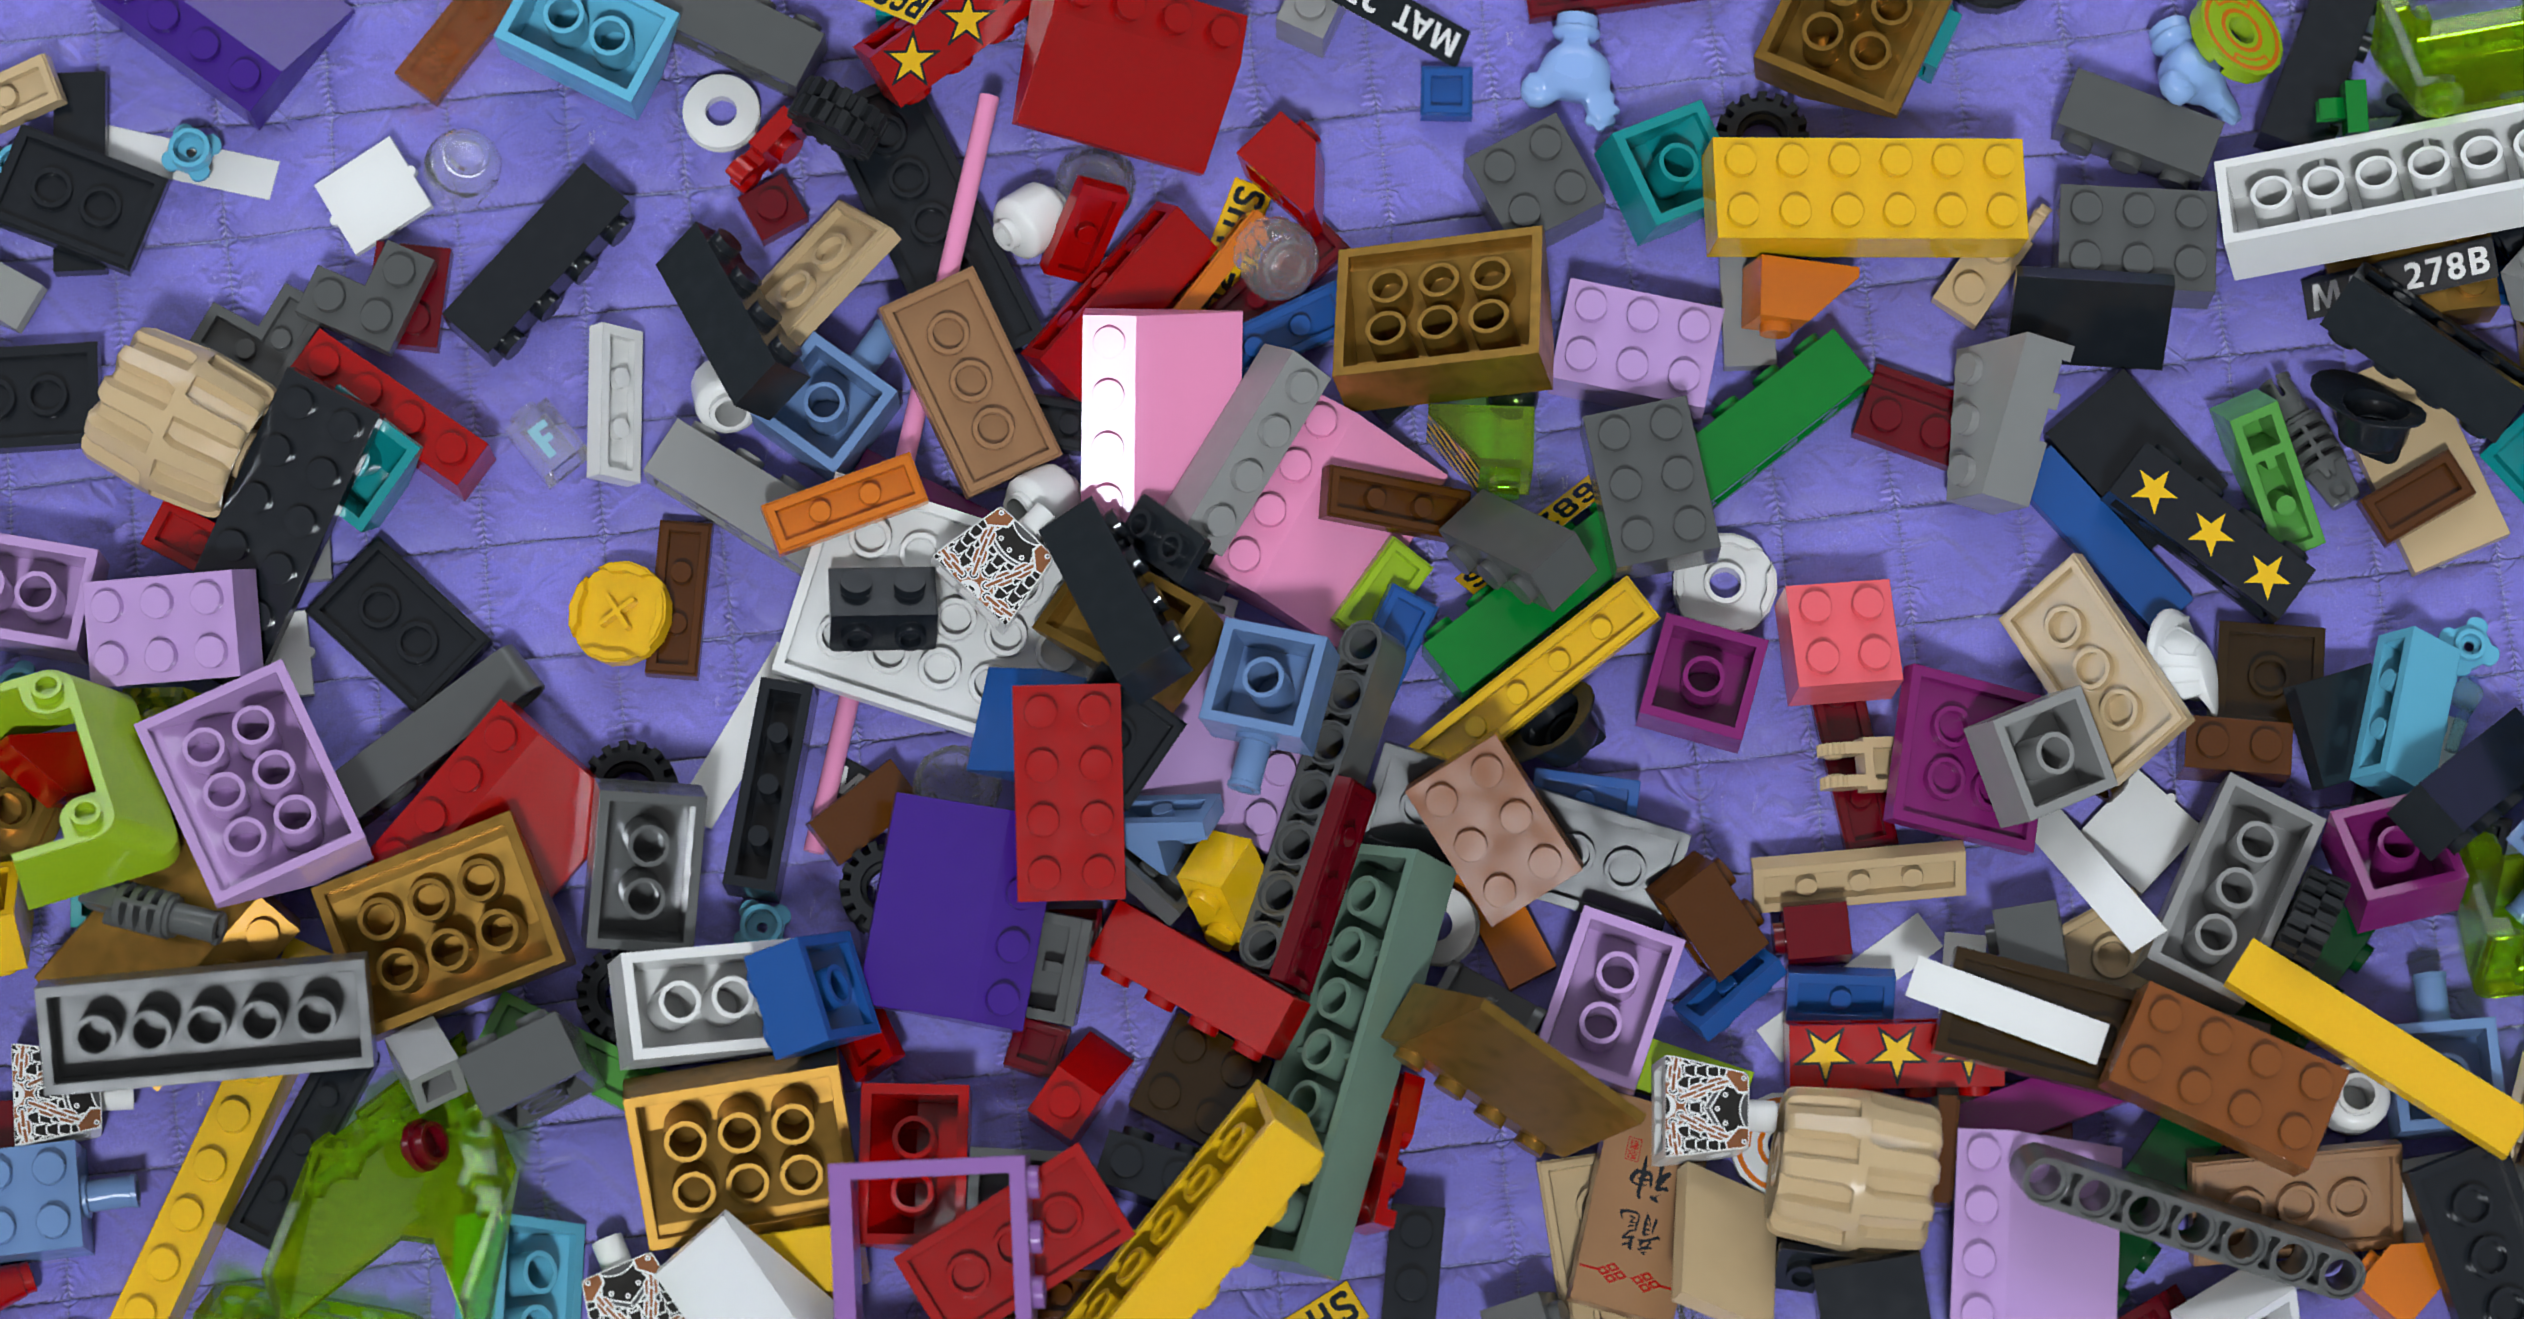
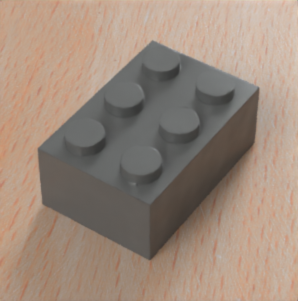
(2140, 234)
(1650, 488)
(643, 865)
(530, 1070)

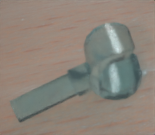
(2466, 698)

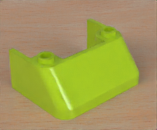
(107, 833)

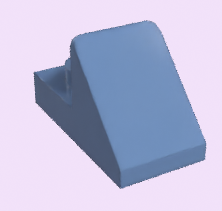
(1162, 824)

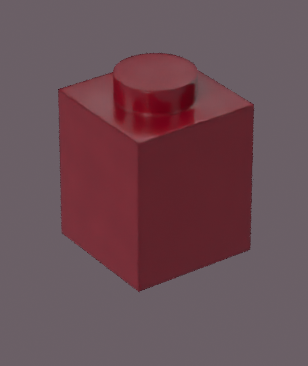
(1813, 935)

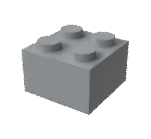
(2040, 757)

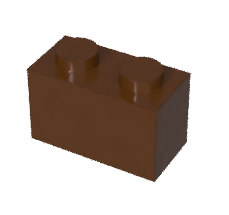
(2244, 747)
(1708, 914)

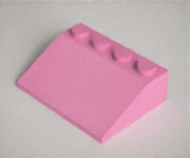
(1151, 397)
(1285, 554)

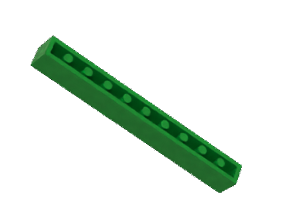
(1733, 451)

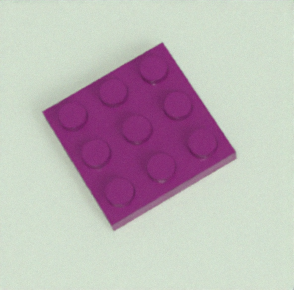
(1932, 768)

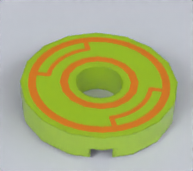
(2259, 43)

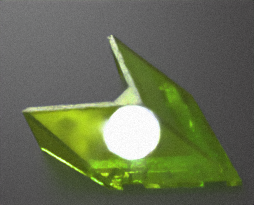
(365, 1198)

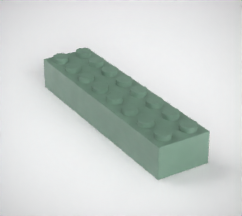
(1338, 1061)

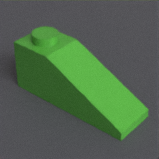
(2267, 467)

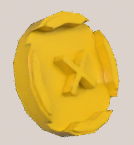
(620, 613)

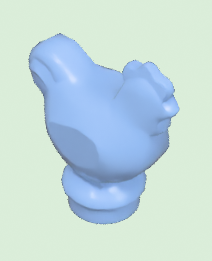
(1574, 72)
(2186, 74)

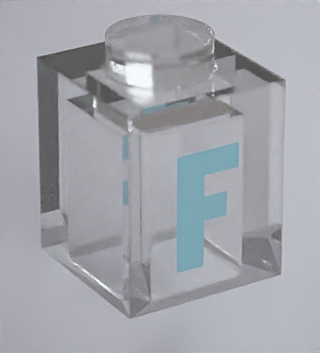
(546, 441)

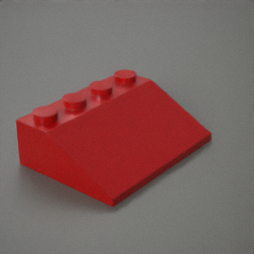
(1131, 76)
(500, 769)

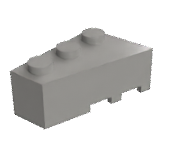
(1999, 419)

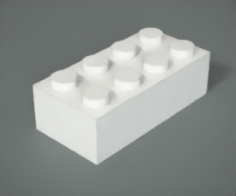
(686, 1006)

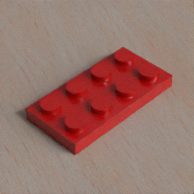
(1068, 792)
(969, 1262)

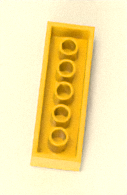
(1864, 197)
(1209, 1214)

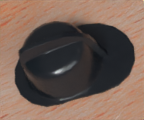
(2367, 413)
(1561, 731)

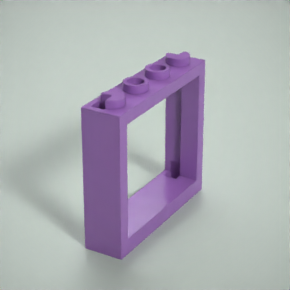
(845, 1230)

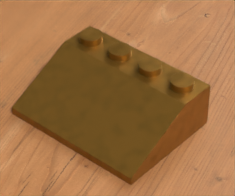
(1849, 50)
(1443, 320)
(447, 923)
(254, 932)
(1506, 1072)
(737, 1140)

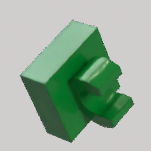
(2349, 108)

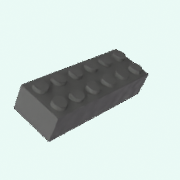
(206, 1023)

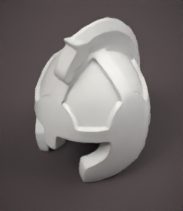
(2184, 658)

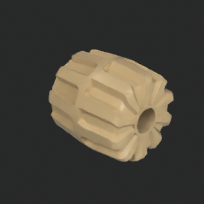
(176, 420)
(1853, 1170)

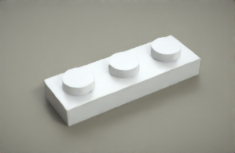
(614, 404)

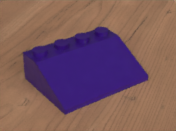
(234, 49)
(948, 917)

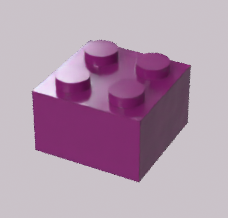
(1702, 683)
(2386, 870)

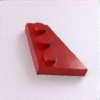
(1387, 1169)

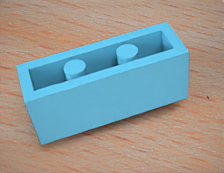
(2405, 711)

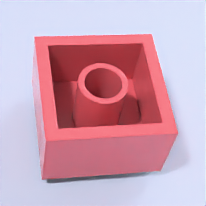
(1838, 642)

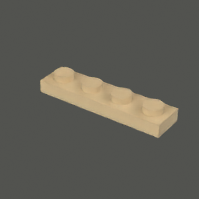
(1859, 875)

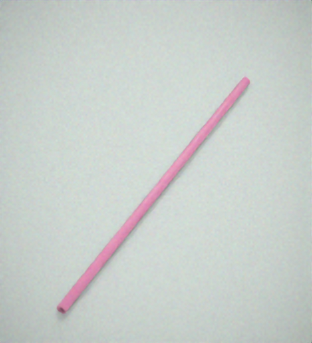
(912, 423)

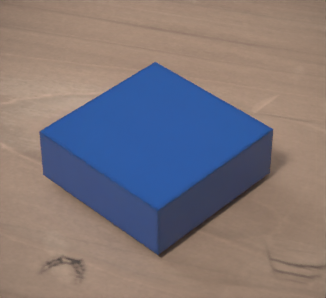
(1446, 93)

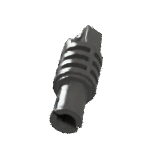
(2315, 445)
(155, 912)

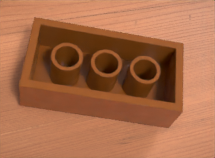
(2223, 1079)

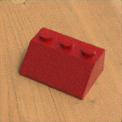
(911, 1124)

